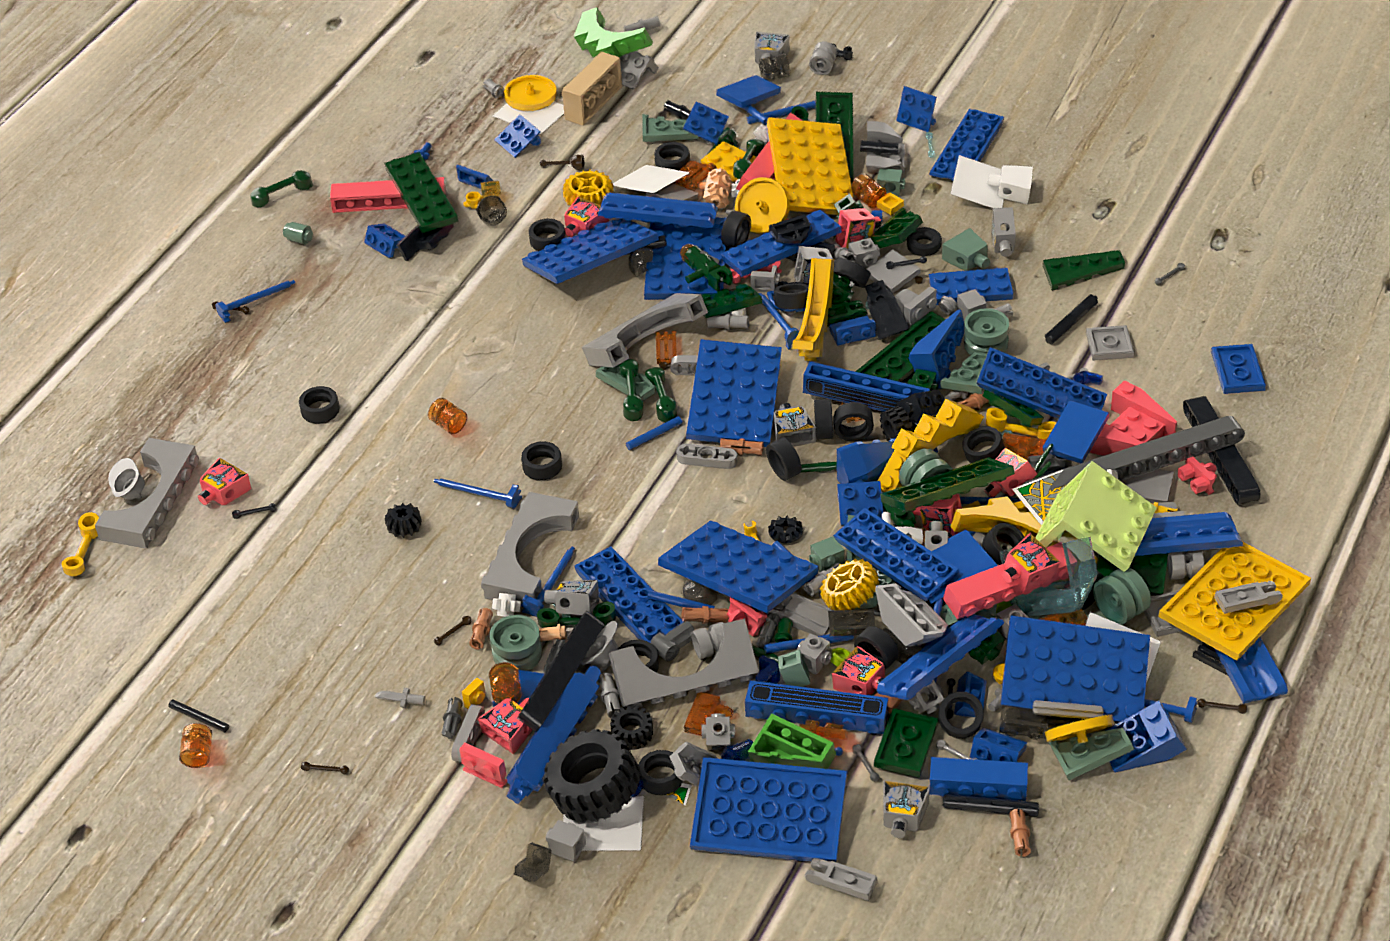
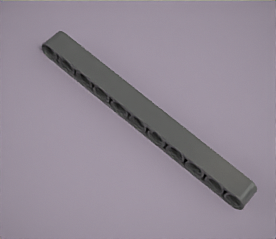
(1162, 451)

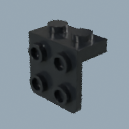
(921, 403)

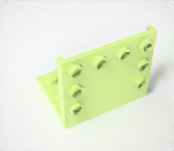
(1102, 509)

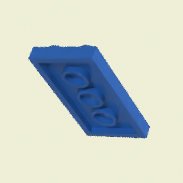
(989, 283)

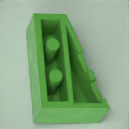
(791, 745)

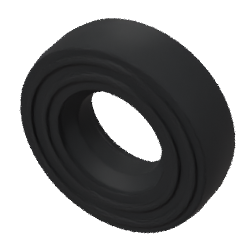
(924, 249)

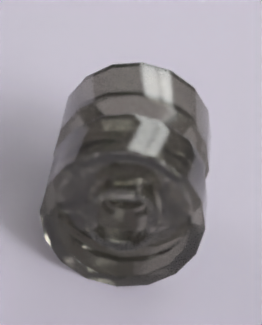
(774, 67)

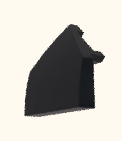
(791, 230)

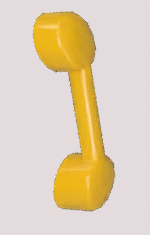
(998, 419)
(75, 565)

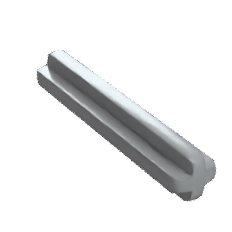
(1066, 709)

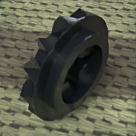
(792, 533)

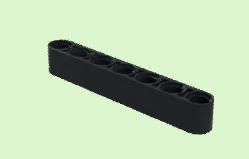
(1228, 459)
(560, 671)

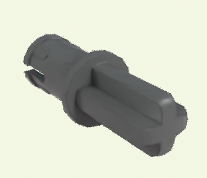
(452, 717)

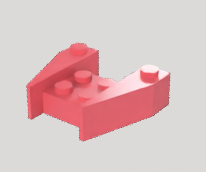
(1139, 421)

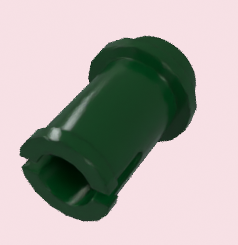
(784, 630)

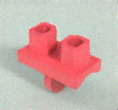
(1201, 474)
(753, 619)

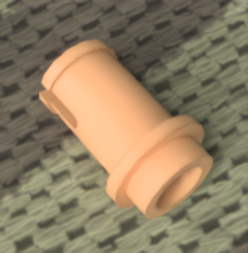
(553, 633)

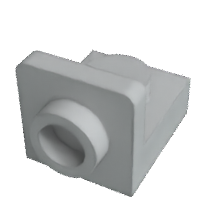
(765, 280)

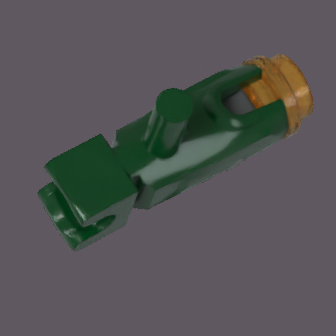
(705, 266)

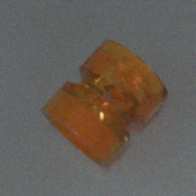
(867, 190)
(447, 415)
(505, 682)
(195, 745)

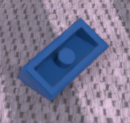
(471, 176)
(973, 685)

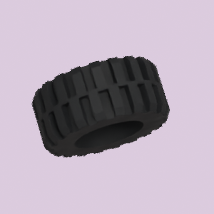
(604, 793)

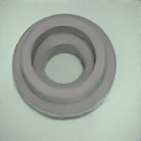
(948, 305)

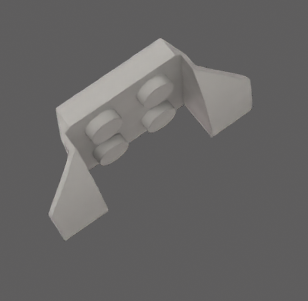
(882, 131)

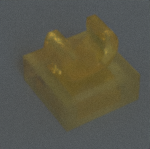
(490, 188)

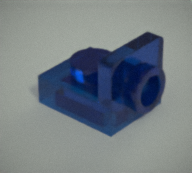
(769, 671)

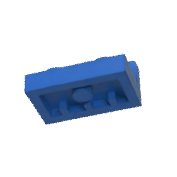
(383, 238)
(853, 330)
(996, 746)

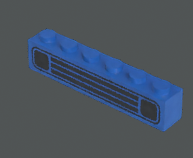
(855, 387)
(800, 704)

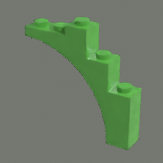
(592, 36)

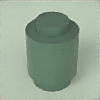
(297, 232)

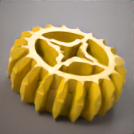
(587, 185)
(849, 585)

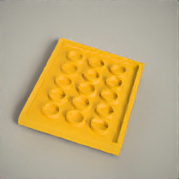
(809, 163)
(1232, 633)

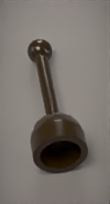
(576, 162)

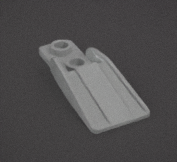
(804, 613)

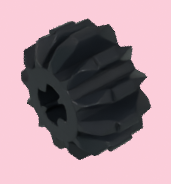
(403, 520)

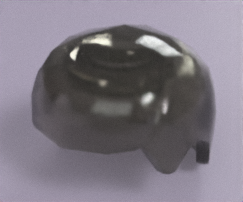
(491, 210)
(638, 260)
(697, 592)

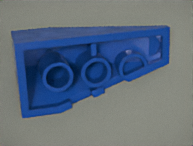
(938, 347)
(863, 461)

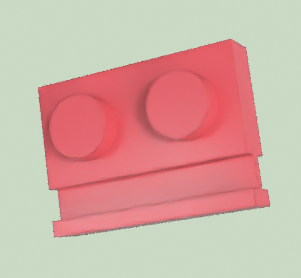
(483, 765)

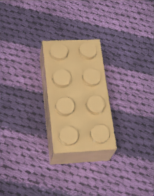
(592, 88)

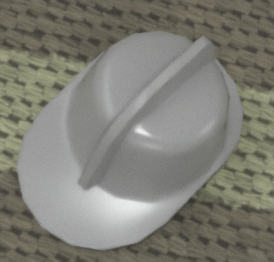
(126, 480)
(599, 651)

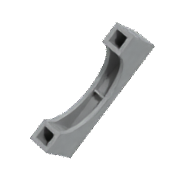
(611, 347)
(536, 517)
(139, 523)
(640, 684)

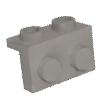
(688, 762)

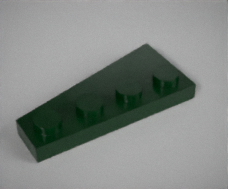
(1073, 268)

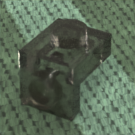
(534, 864)

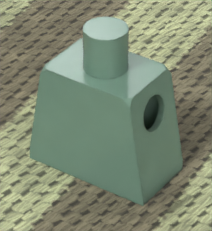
(966, 251)

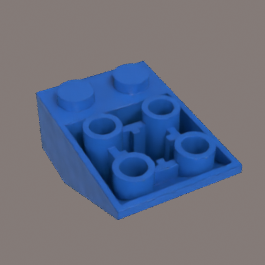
(1152, 741)

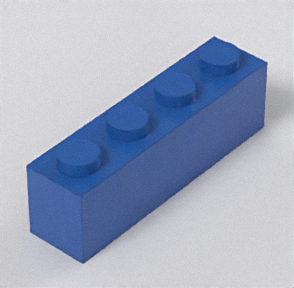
(978, 778)

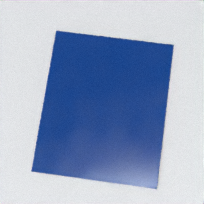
(965, 555)

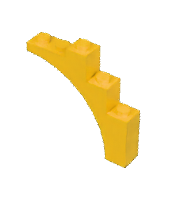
(815, 320)
(930, 432)
(1000, 511)

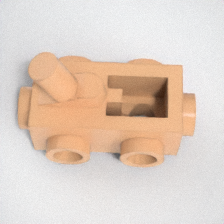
(717, 188)

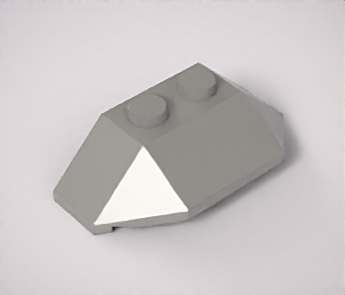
(908, 616)

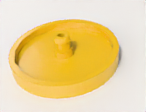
(530, 92)
(764, 202)
(1080, 729)

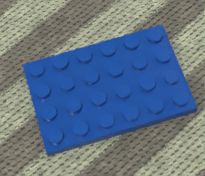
(589, 249)
(668, 270)
(734, 392)
(738, 566)
(1075, 666)
(768, 810)

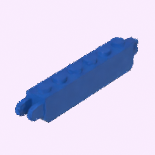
(559, 725)

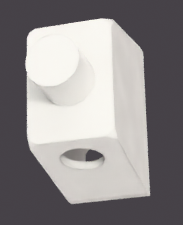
(1013, 183)

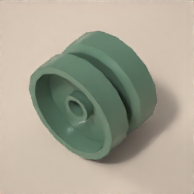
(984, 330)
(922, 465)
(1122, 595)
(516, 641)

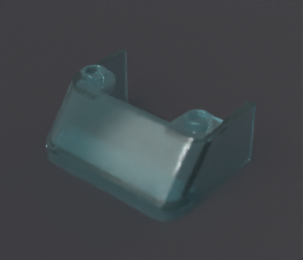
(1062, 595)

